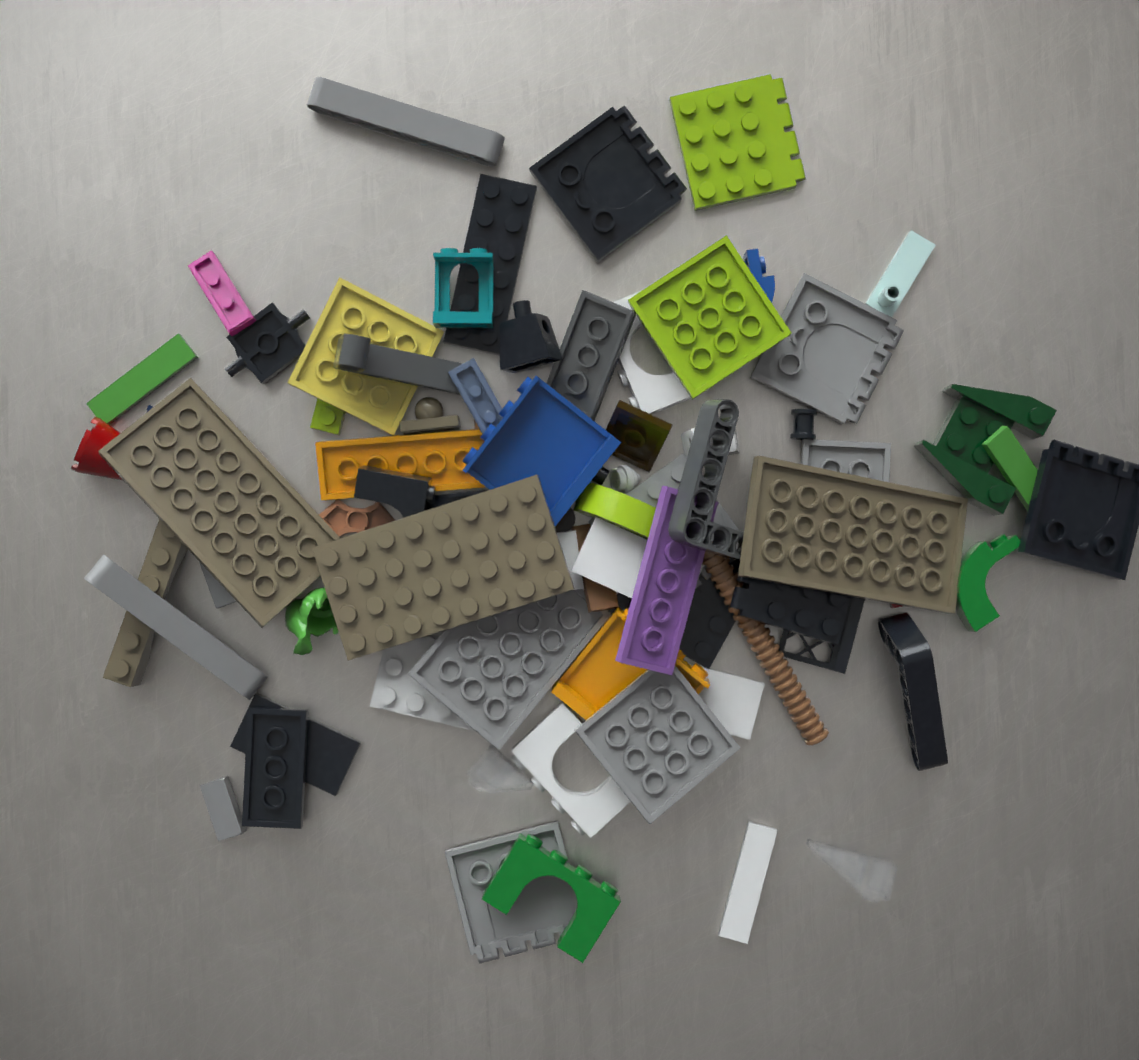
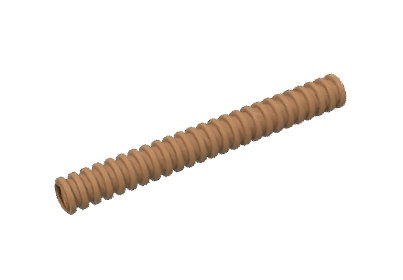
(768, 653)

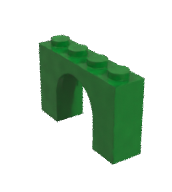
(594, 900)

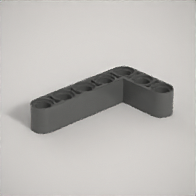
(359, 356)
(706, 486)

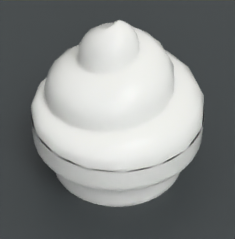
(623, 479)

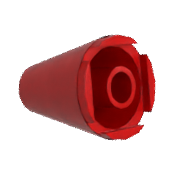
(88, 451)

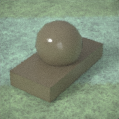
(429, 418)

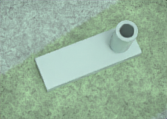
(900, 273)

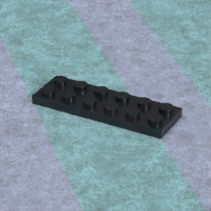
(501, 226)

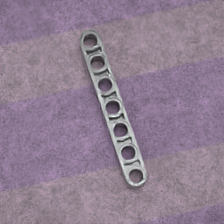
(405, 121)
(175, 627)

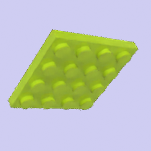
(709, 317)

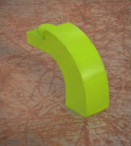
(616, 509)

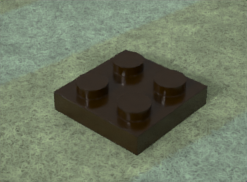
(639, 435)

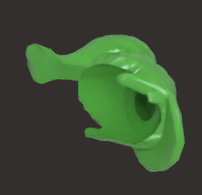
(309, 617)

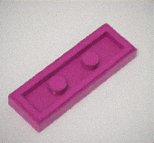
(221, 293)

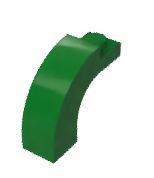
(972, 600)

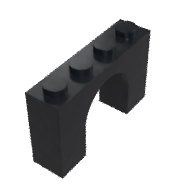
(401, 490)

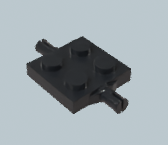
(268, 343)

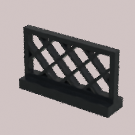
(841, 652)

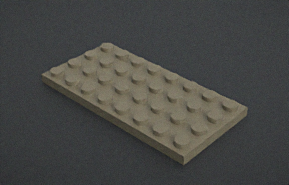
(222, 500)
(852, 535)
(443, 567)

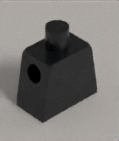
(527, 340)

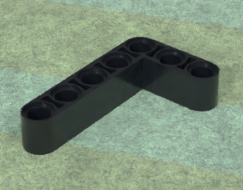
(918, 689)

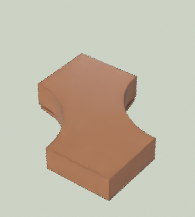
(347, 519)

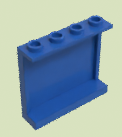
(542, 438)

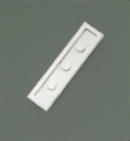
(747, 882)

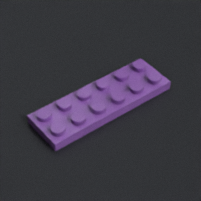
(661, 594)

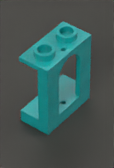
(444, 264)

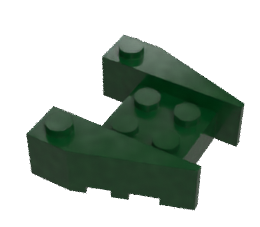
(972, 421)

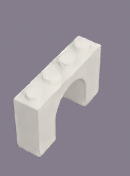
(648, 391)
(536, 751)

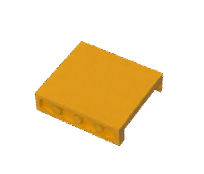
(598, 678)

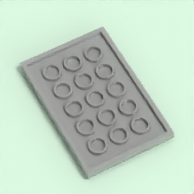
(507, 662)

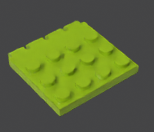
(737, 141)

